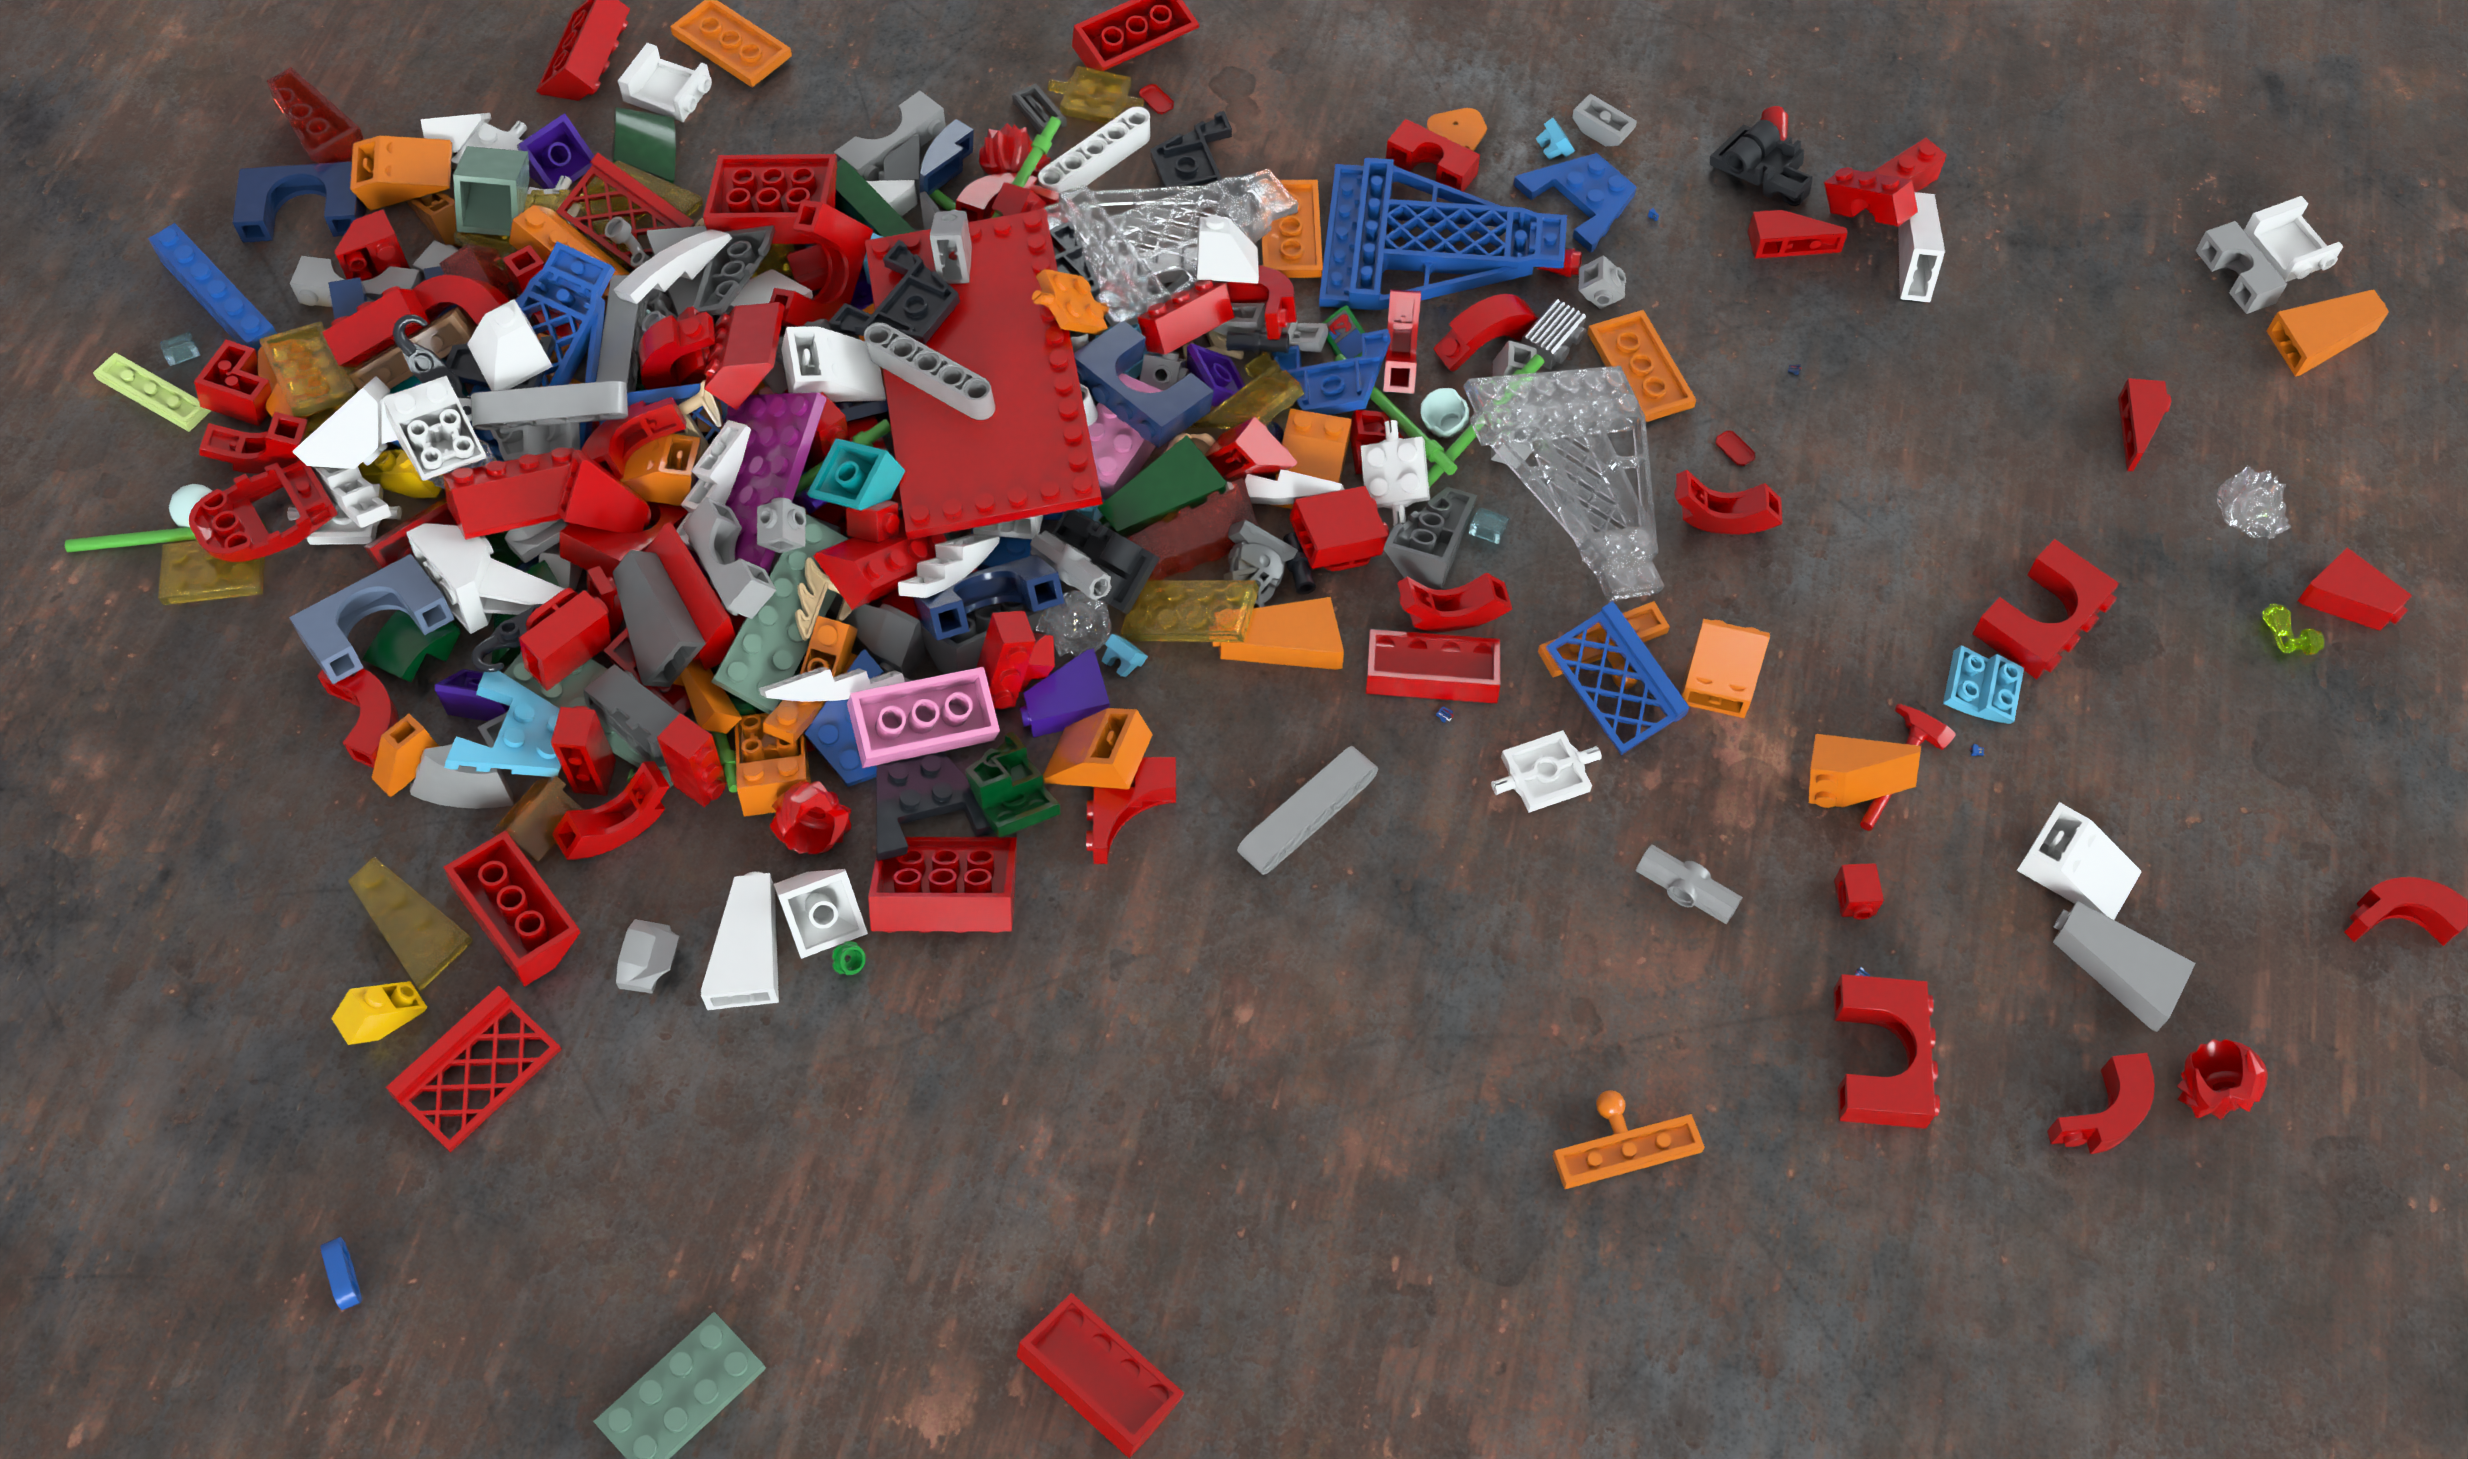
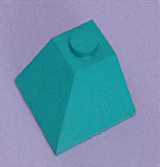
(856, 476)

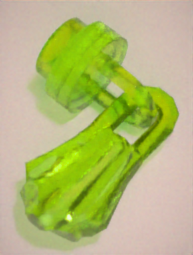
(2279, 621)

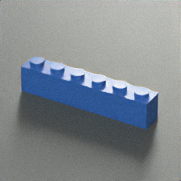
(211, 287)

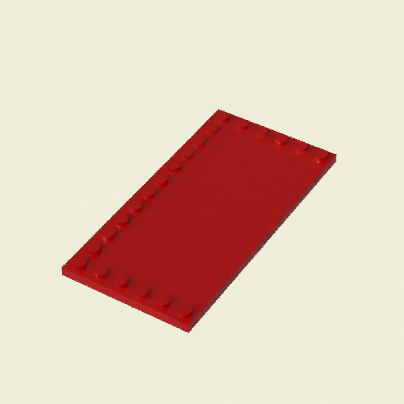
(1037, 444)

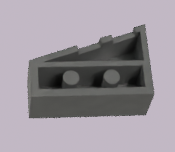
(630, 711)

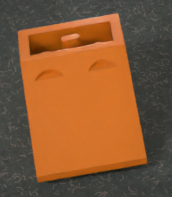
(399, 169)
(663, 469)
(1724, 667)
(1100, 750)
(766, 765)

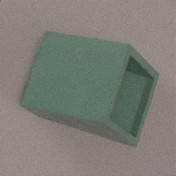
(490, 189)

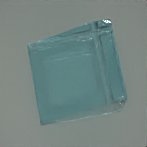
(179, 348)
(1488, 525)

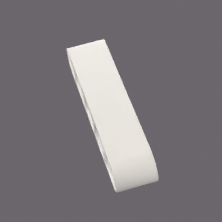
(1098, 152)

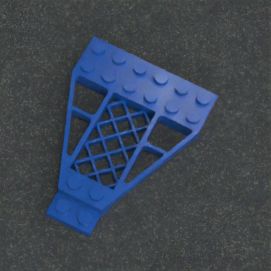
(1358, 237)
(572, 288)

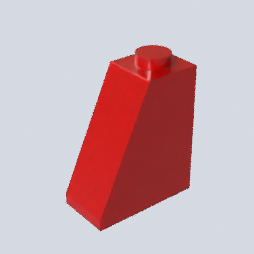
(600, 499)
(2356, 593)

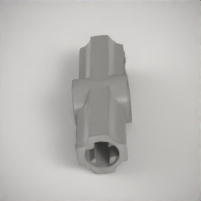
(1072, 565)
(1689, 884)

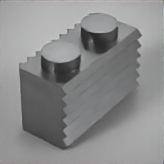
(1555, 332)

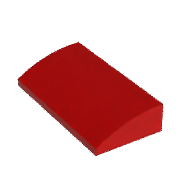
(1433, 666)
(1099, 1374)

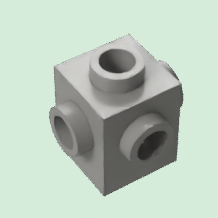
(1602, 282)
(1154, 367)
(781, 525)

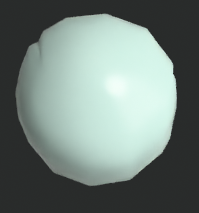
(1444, 412)
(184, 500)

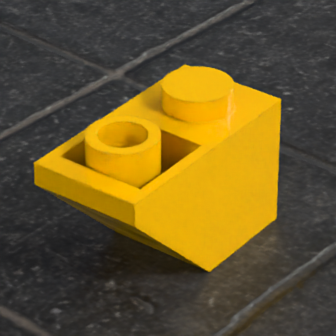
(377, 1011)

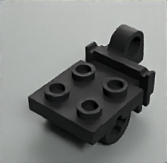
(1761, 157)
(1112, 553)

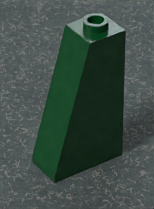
(864, 204)
(1167, 485)

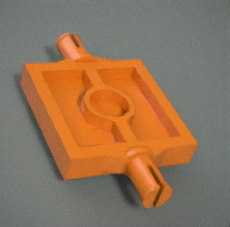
(1071, 302)

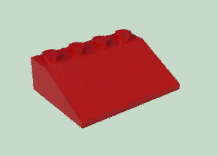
(768, 192)
(946, 886)

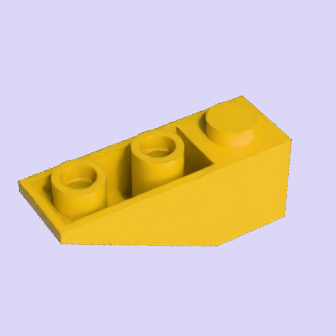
(398, 474)

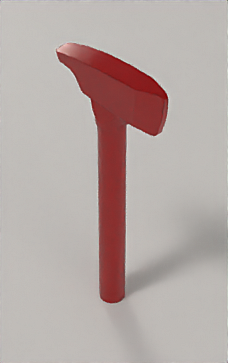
(1921, 728)

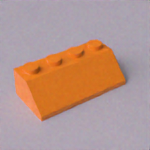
(544, 227)

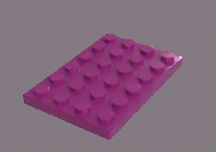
(772, 461)

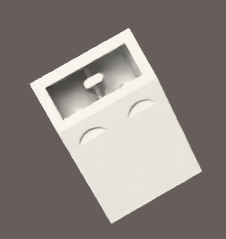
(830, 364)
(433, 428)
(2080, 863)

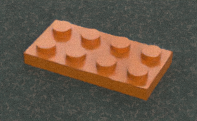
(731, 41)
(1295, 240)
(1649, 368)

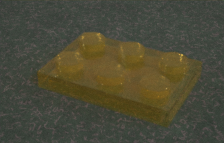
(195, 575)

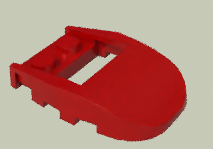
(232, 529)

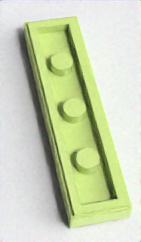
(151, 391)

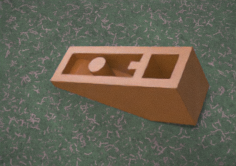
(438, 215)

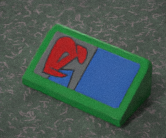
(1344, 333)

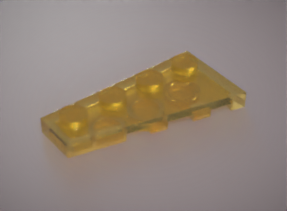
(412, 926)

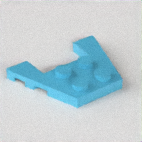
(524, 735)

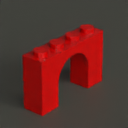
(845, 251)
(604, 548)
(2038, 644)
(1906, 1012)

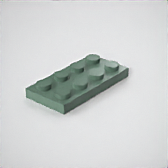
(681, 1393)

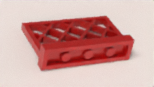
(625, 187)
(454, 1045)

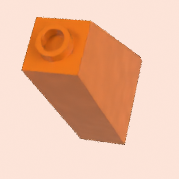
(2325, 328)
(1290, 635)

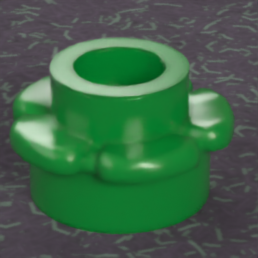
(855, 962)

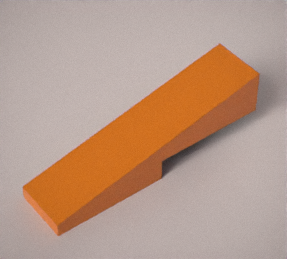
(709, 702)

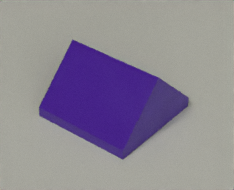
(556, 152)
(1215, 371)
(460, 698)

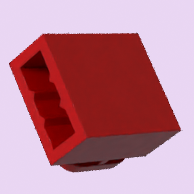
(1339, 528)
(564, 636)

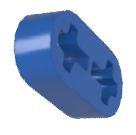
(341, 1273)

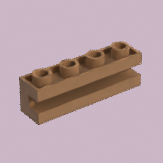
(443, 332)

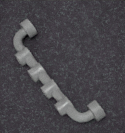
(620, 232)

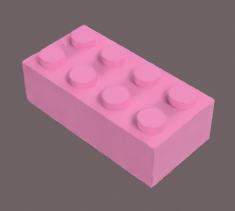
(1118, 447)
(922, 717)

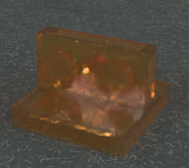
(537, 816)

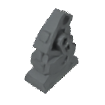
(1258, 558)

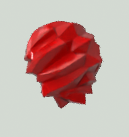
(1007, 150)
(810, 818)
(2222, 1078)

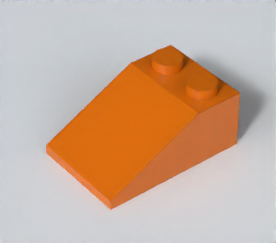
(1317, 444)
(1859, 770)

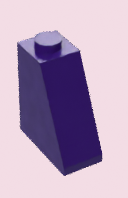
(1065, 696)

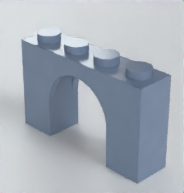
(398, 586)

